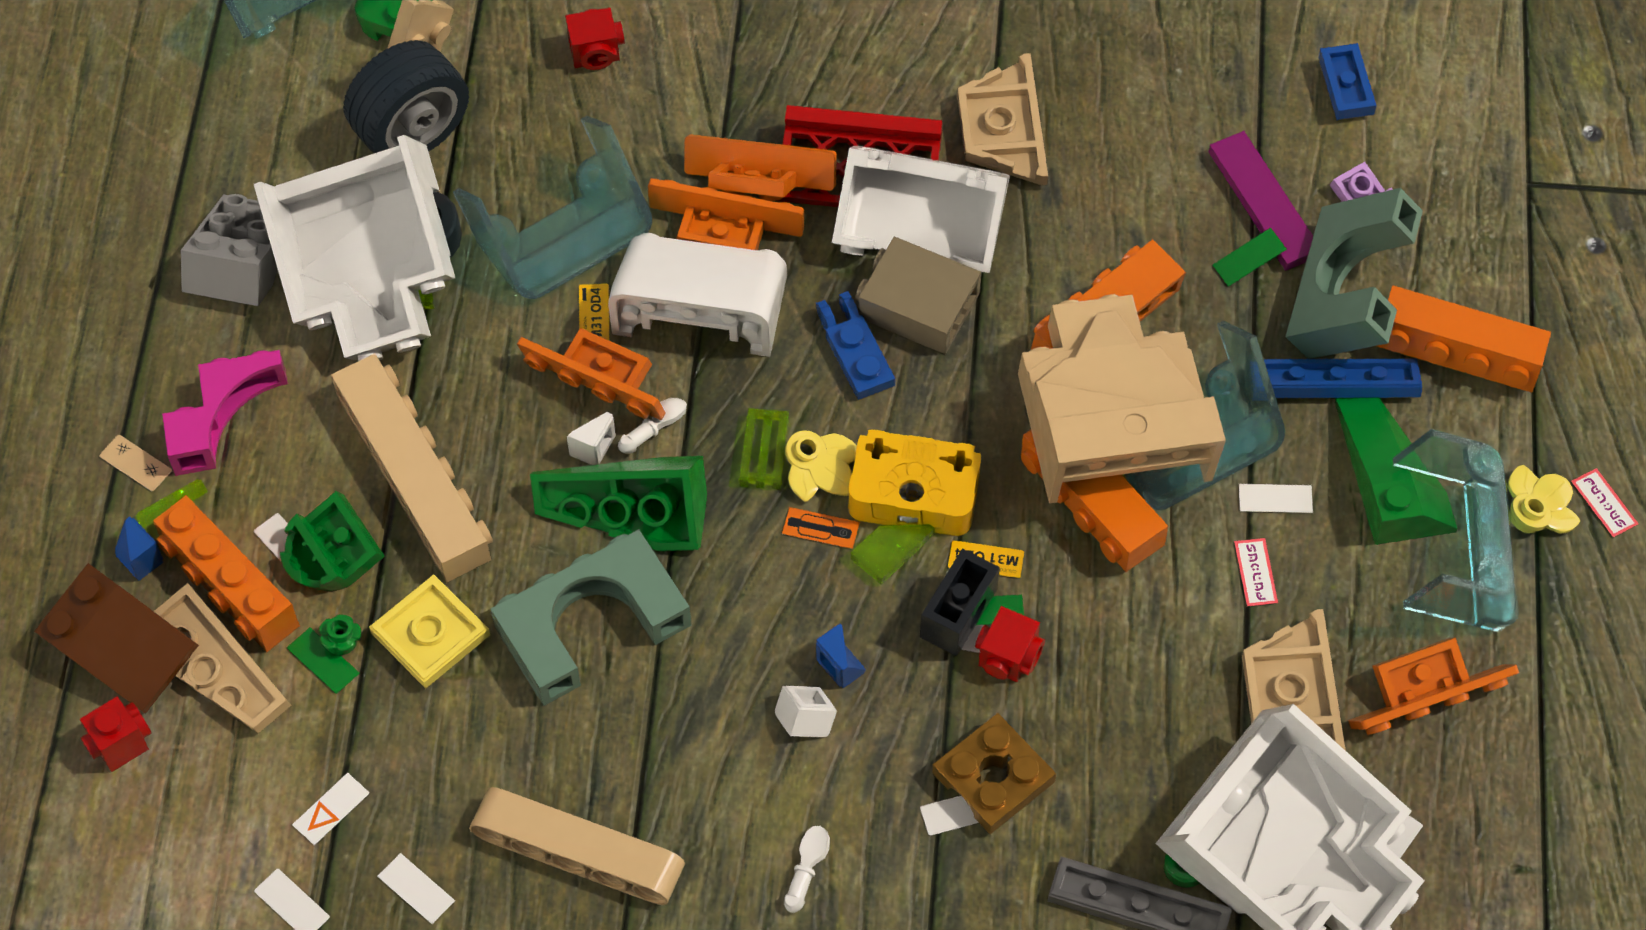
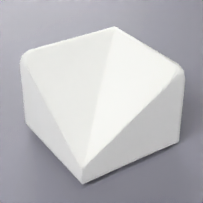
(592, 439)
(805, 711)

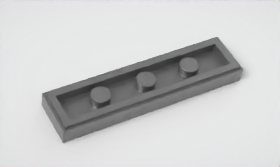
(1132, 900)

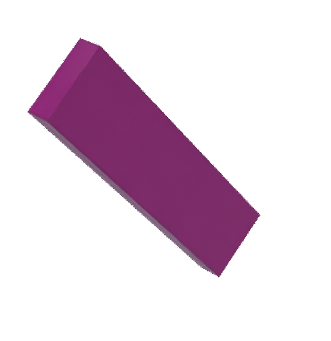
(1262, 196)

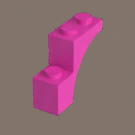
(225, 387)

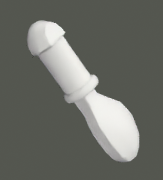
(674, 409)
(812, 849)

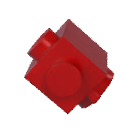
(594, 38)
(1009, 645)
(115, 733)

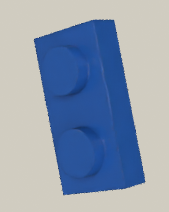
(1347, 81)

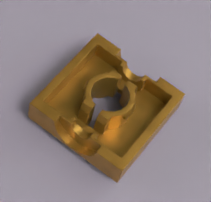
(987, 747)

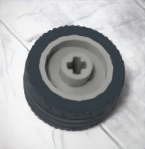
(406, 93)

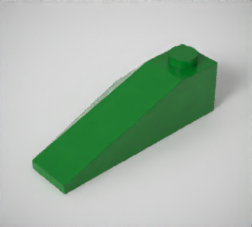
(653, 495)
(1395, 499)

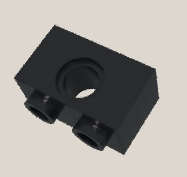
(959, 602)

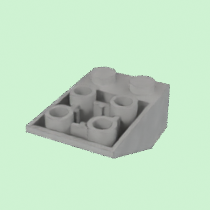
(230, 254)

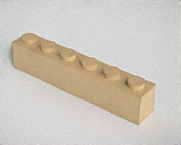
(412, 468)

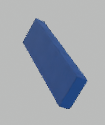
(1344, 378)

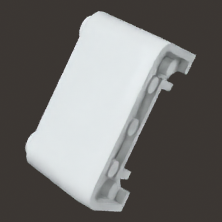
(922, 201)
(699, 287)

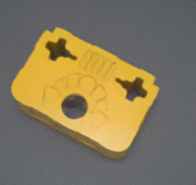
(916, 471)

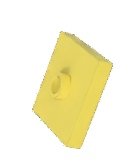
(429, 631)

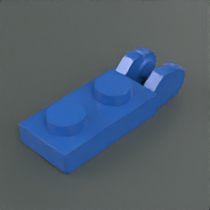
(856, 349)

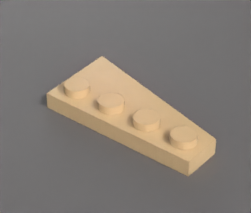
(220, 665)

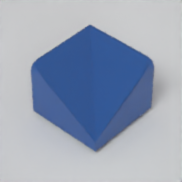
(137, 549)
(837, 658)

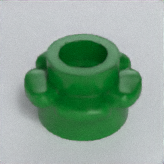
(342, 643)

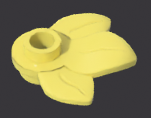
(824, 468)
(1540, 502)

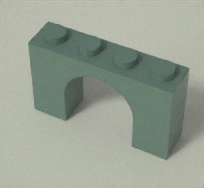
(1345, 235)
(622, 571)

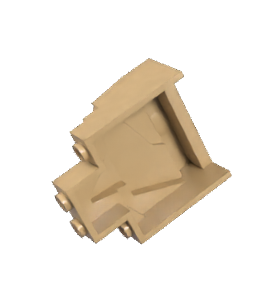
(1115, 398)

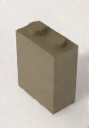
(918, 294)

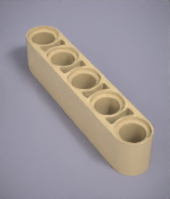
(577, 846)

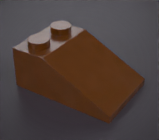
(116, 638)

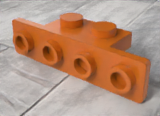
(758, 166)
(723, 216)
(599, 365)
(1426, 678)

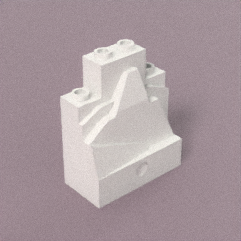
(361, 247)
(1295, 832)

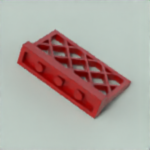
(856, 129)

